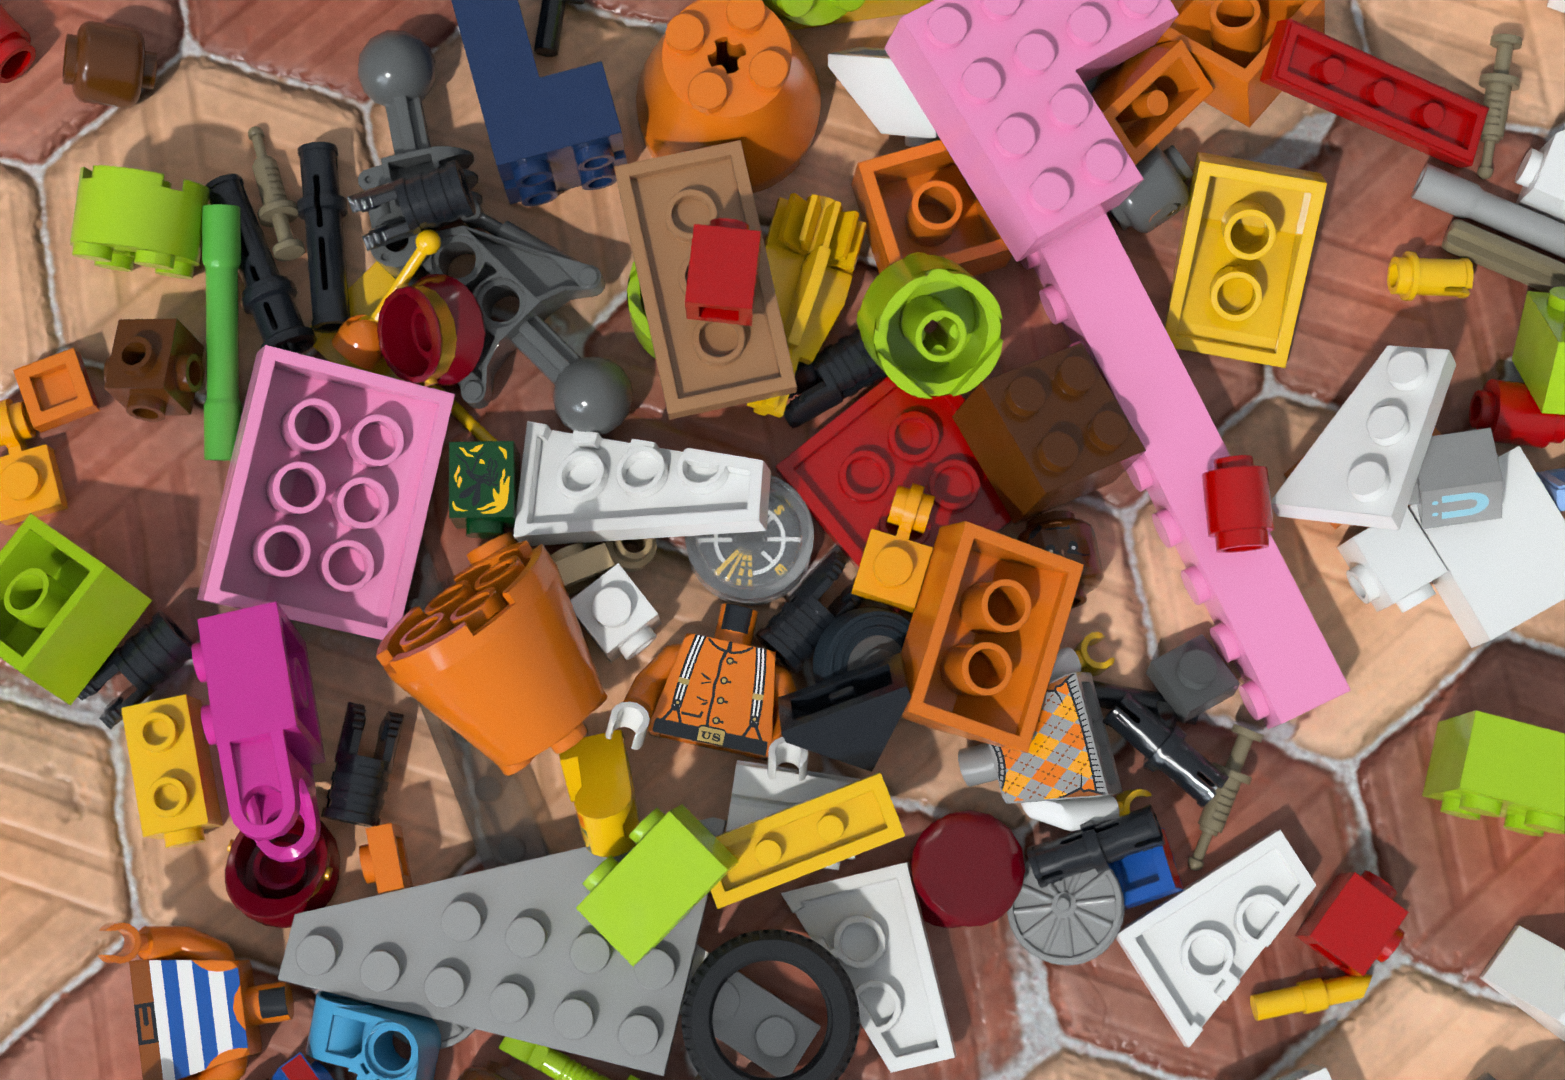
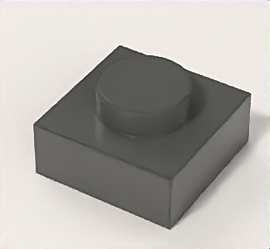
(1192, 678)

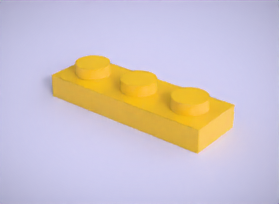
(807, 838)

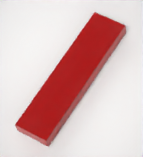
(1373, 93)

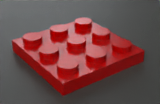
(887, 441)

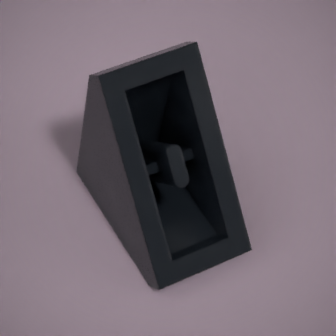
(849, 713)

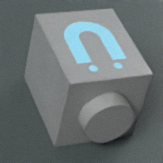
(1459, 480)

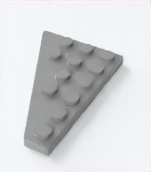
(505, 959)

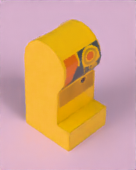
(602, 793)

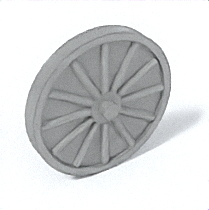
(1068, 918)

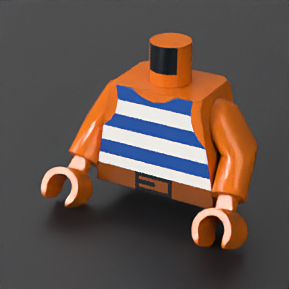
(195, 1003)

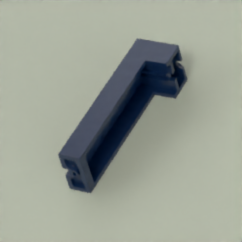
(543, 129)

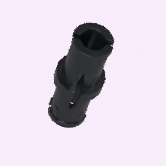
(1165, 749)
(1095, 846)

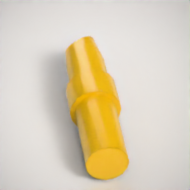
(1309, 996)

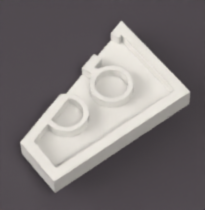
(1374, 445)
(1214, 929)
(881, 941)

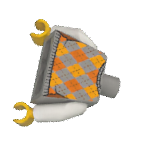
(1070, 760)

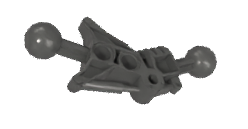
(588, 391)

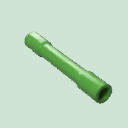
(221, 261)

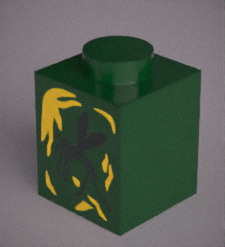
(483, 487)

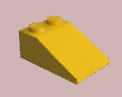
(1243, 258)

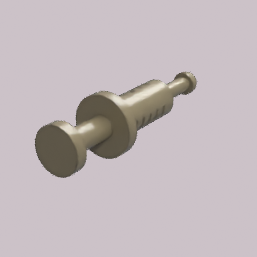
(1497, 97)
(276, 209)
(1218, 808)

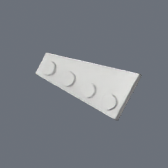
(614, 490)

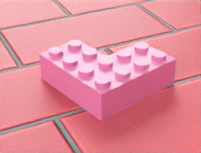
(1015, 108)

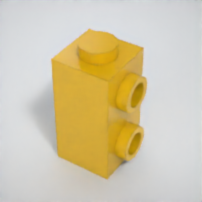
(172, 770)

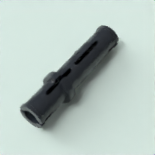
(323, 213)

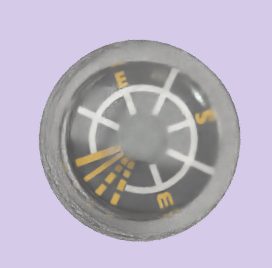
(759, 564)

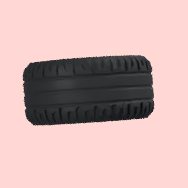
(781, 946)

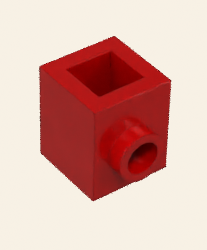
(723, 272)
(1355, 923)

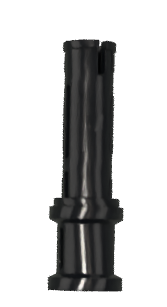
(266, 292)

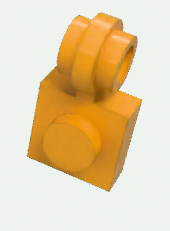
(27, 476)
(892, 564)

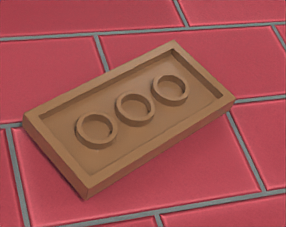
(699, 361)

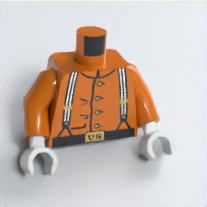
(714, 695)

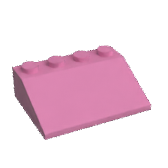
(326, 493)

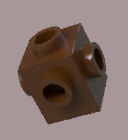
(154, 368)

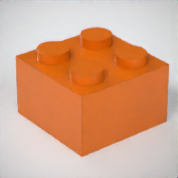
(925, 206)

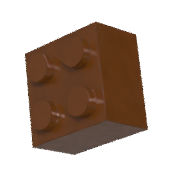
(1048, 432)

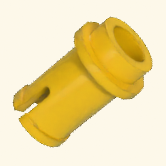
(1429, 276)

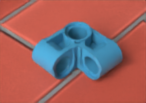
(361, 1039)

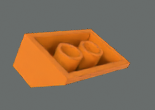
(986, 635)

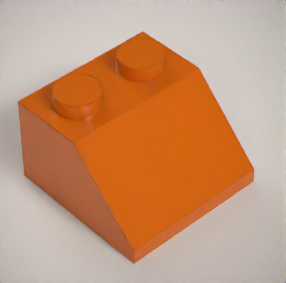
(1232, 44)

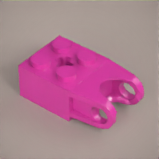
(262, 723)

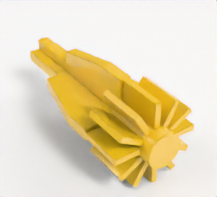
(811, 264)

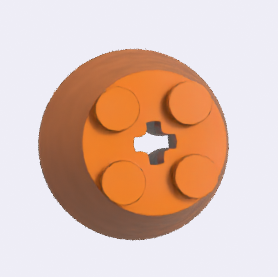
(758, 95)
(500, 658)

